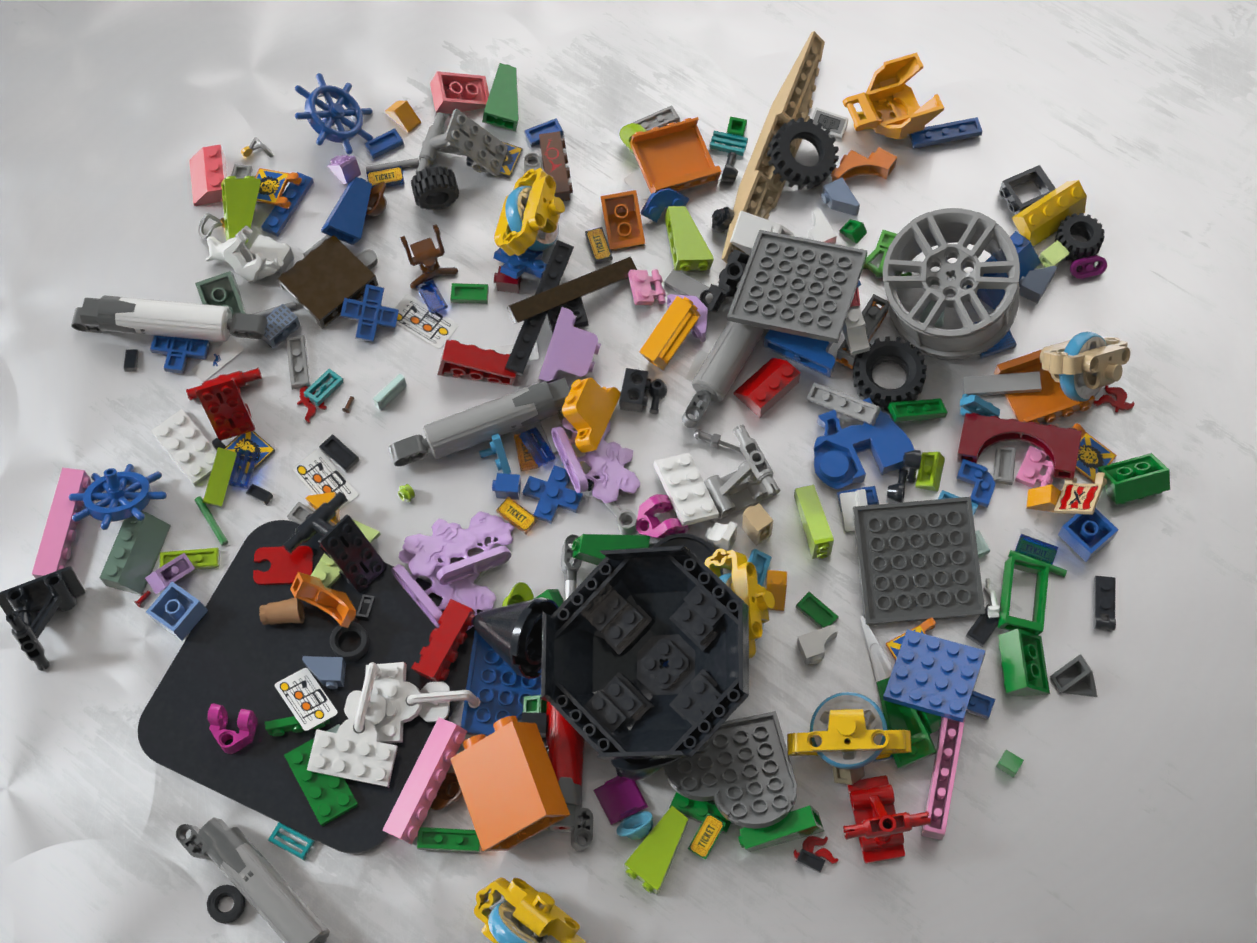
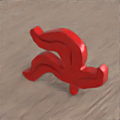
(1119, 403)
(311, 408)
(812, 841)

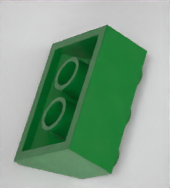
(1135, 478)
(1023, 663)

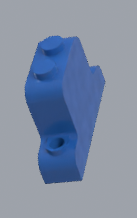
(803, 350)

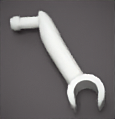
(993, 611)

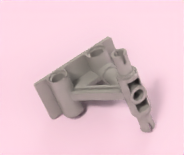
(465, 139)
(745, 486)

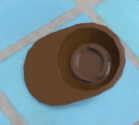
(377, 200)
(448, 792)

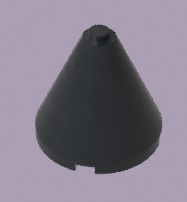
(516, 633)

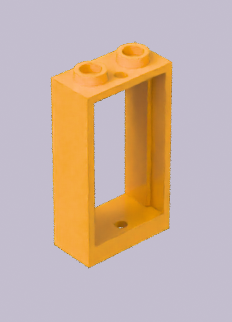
(670, 332)

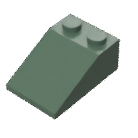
(221, 291)

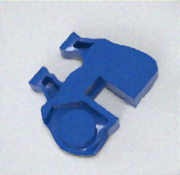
(837, 451)

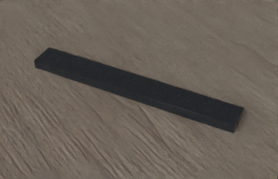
(532, 326)

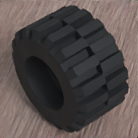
(435, 188)
(1082, 226)

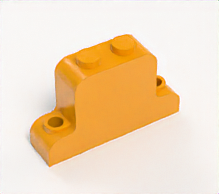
(589, 411)

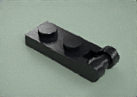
(1104, 602)

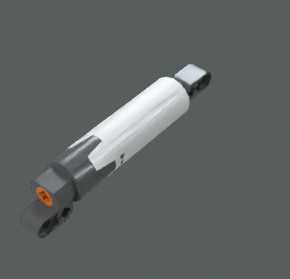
(166, 319)

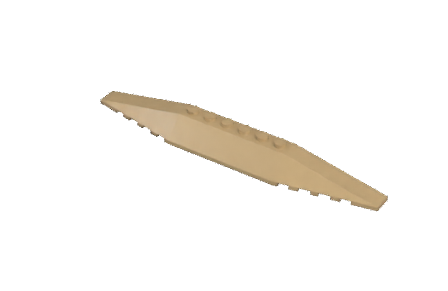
(759, 186)

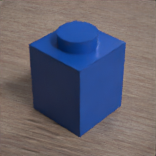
(507, 486)

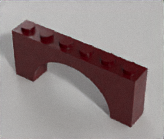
(984, 431)

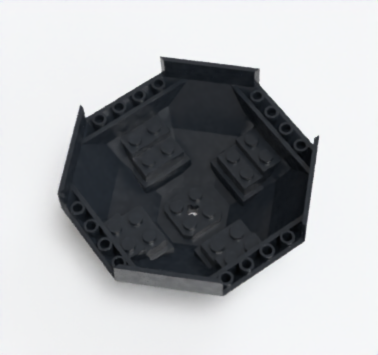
(610, 648)

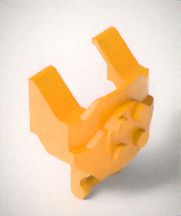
(890, 103)

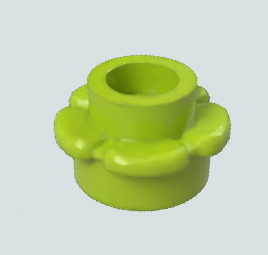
(406, 493)

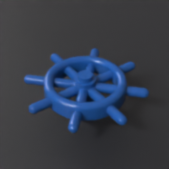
(333, 113)
(117, 496)

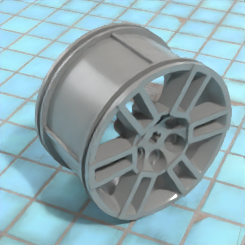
(939, 229)

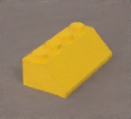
(1046, 214)

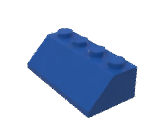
(1028, 261)

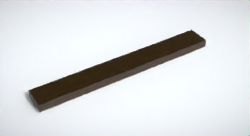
(570, 290)

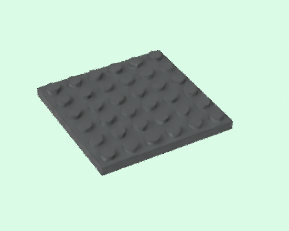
(797, 286)
(918, 560)

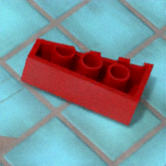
(475, 363)
(445, 642)

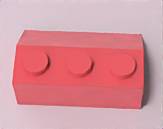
(207, 174)

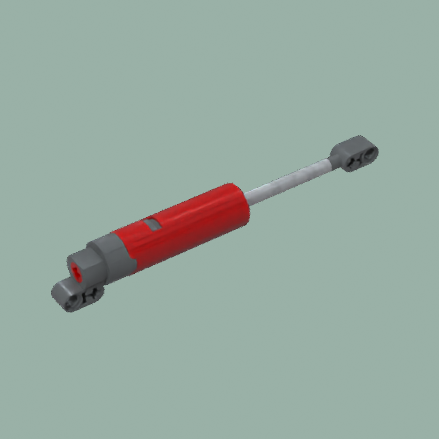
(565, 744)

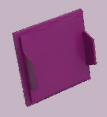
(620, 798)

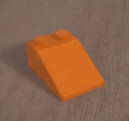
(622, 220)

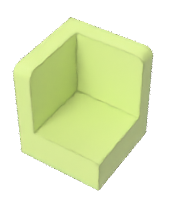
(1053, 254)

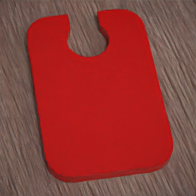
(283, 564)

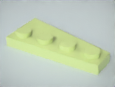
(328, 570)

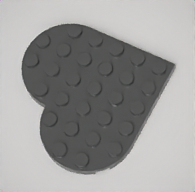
(742, 771)

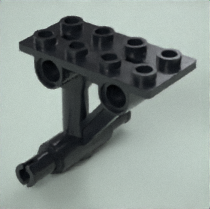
(342, 543)
(43, 594)

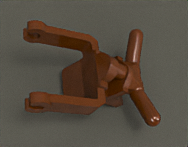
(426, 256)

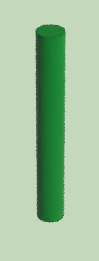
(211, 521)
(1053, 569)

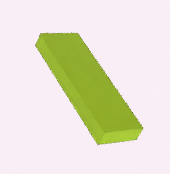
(219, 477)
(199, 558)

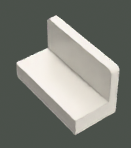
(848, 501)

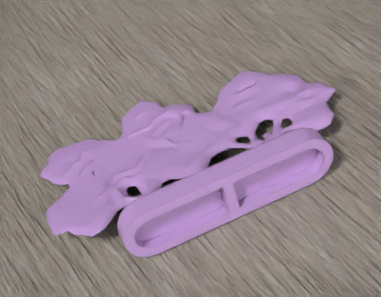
(605, 462)
(453, 541)
(461, 591)

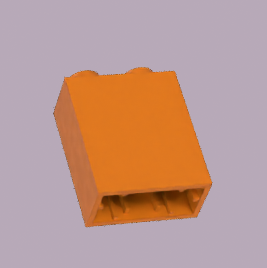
(509, 784)

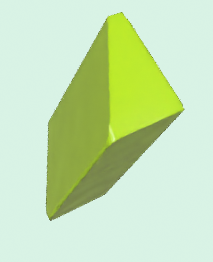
(930, 471)

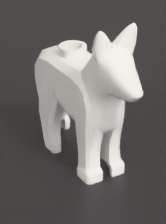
(240, 258)

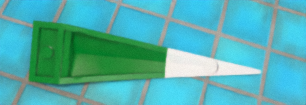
(896, 715)

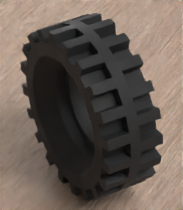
(788, 167)
(890, 352)

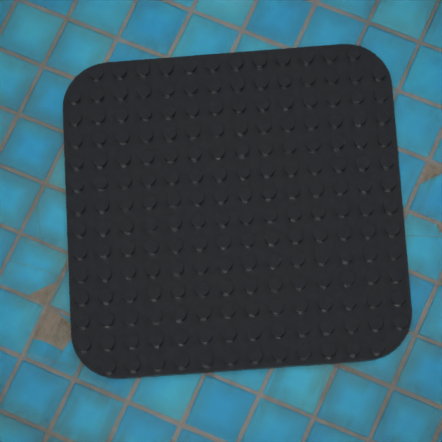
(238, 662)

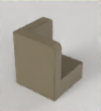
(848, 776)

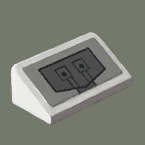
(835, 123)

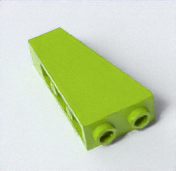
(239, 203)
(686, 242)
(814, 522)
(656, 852)

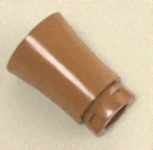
(282, 612)

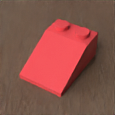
(458, 92)

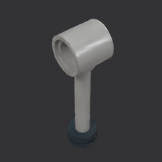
(622, 516)

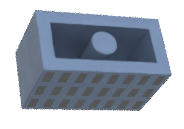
(280, 325)

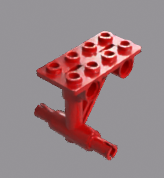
(224, 403)
(876, 820)

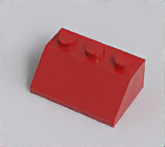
(768, 385)

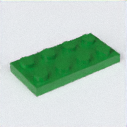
(326, 794)

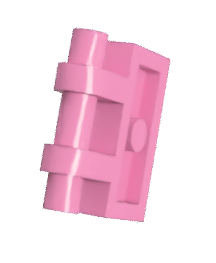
(641, 287)
(1031, 467)

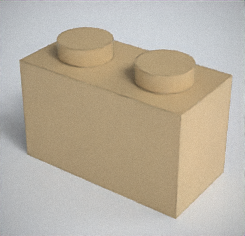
(757, 523)

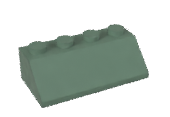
(134, 553)

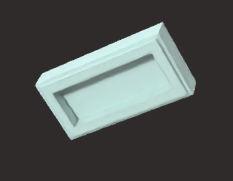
(386, 395)

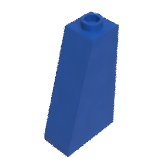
(349, 213)

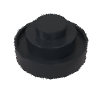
(722, 218)

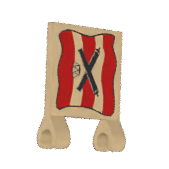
(1079, 497)

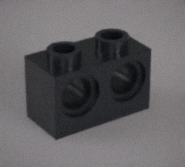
(631, 390)

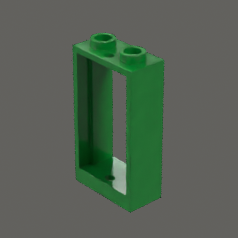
(1037, 567)

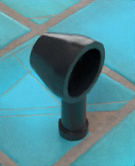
(729, 173)
(657, 393)
(913, 460)
(897, 491)

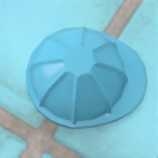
(636, 826)

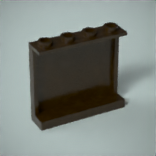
(326, 279)

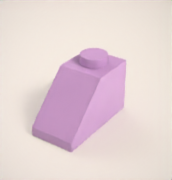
(170, 573)

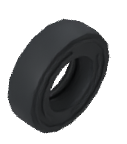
(234, 913)

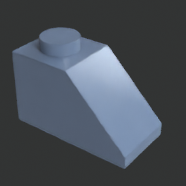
(840, 197)
(1036, 283)
(327, 670)

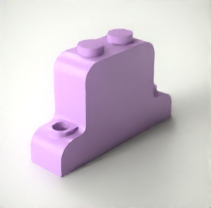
(569, 349)

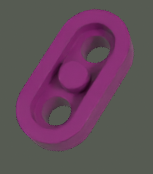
(1087, 267)

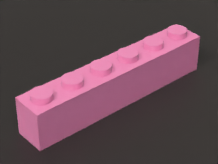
(60, 527)
(943, 777)
(425, 781)

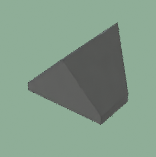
(1075, 678)

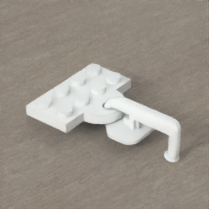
(429, 702)
(357, 754)

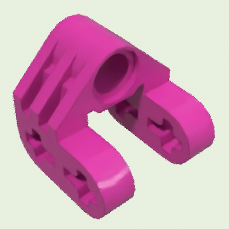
(657, 504)
(246, 723)

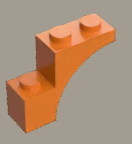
(878, 164)
(329, 600)

